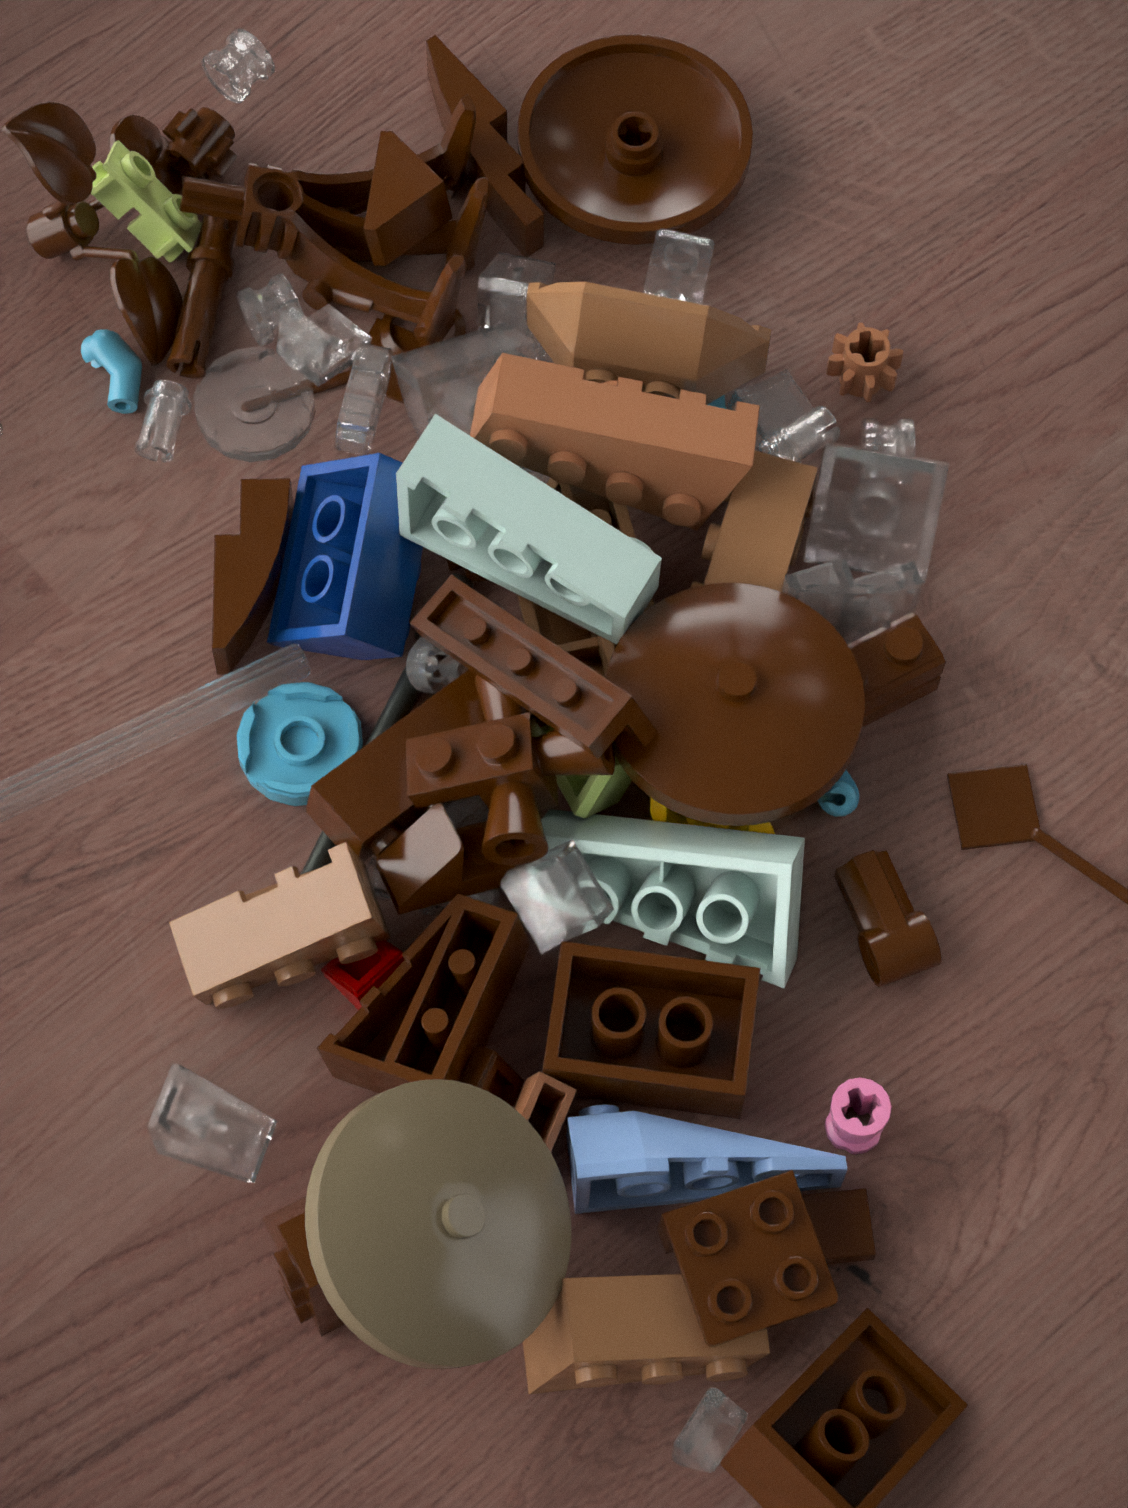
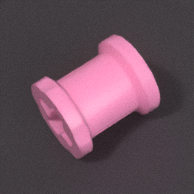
(863, 1097)

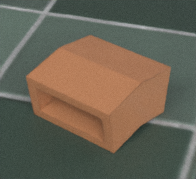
(550, 1093)

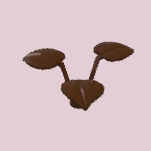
(60, 156)

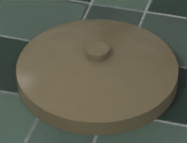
(438, 1224)

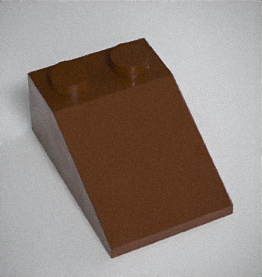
(846, 1425)

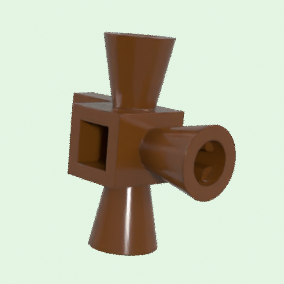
(506, 765)

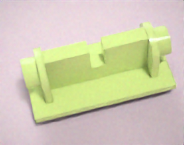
(130, 182)

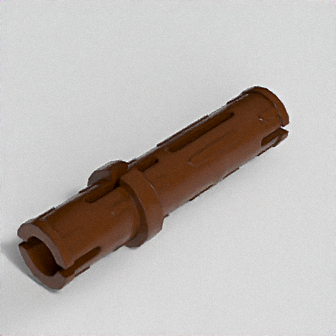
(209, 268)

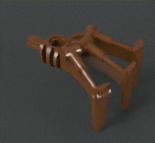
(324, 237)

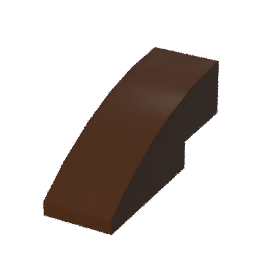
(249, 568)

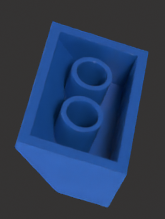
(345, 565)

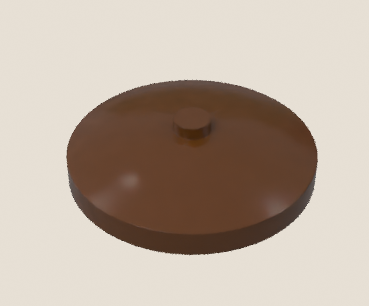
(634, 138)
(746, 700)

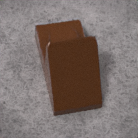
(437, 863)

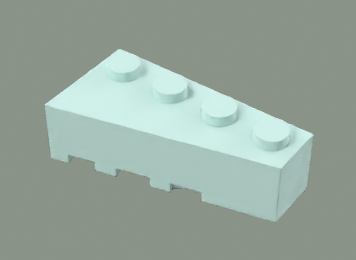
(521, 533)
(696, 885)

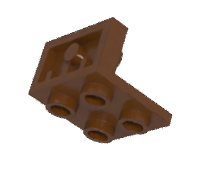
(749, 1258)

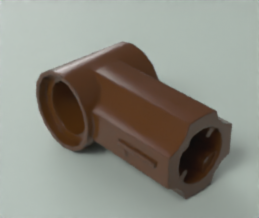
(891, 934)

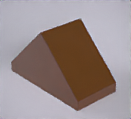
(403, 202)

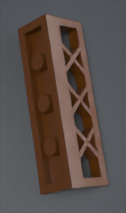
(530, 669)

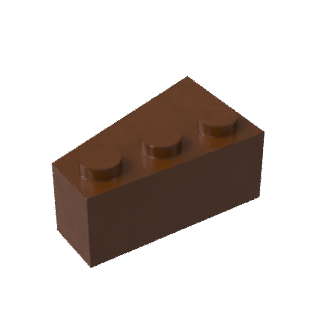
(434, 1002)

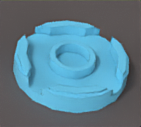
(290, 768)

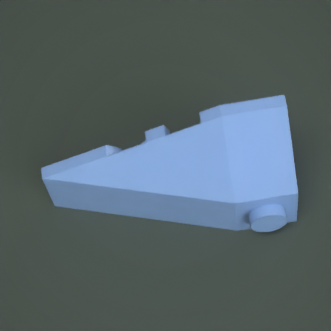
(659, 1160)

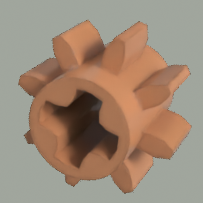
(864, 362)

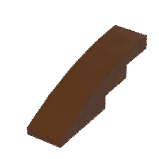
(490, 150)

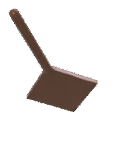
(1000, 809)

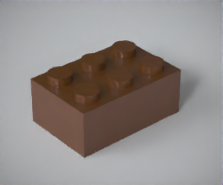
(652, 1029)

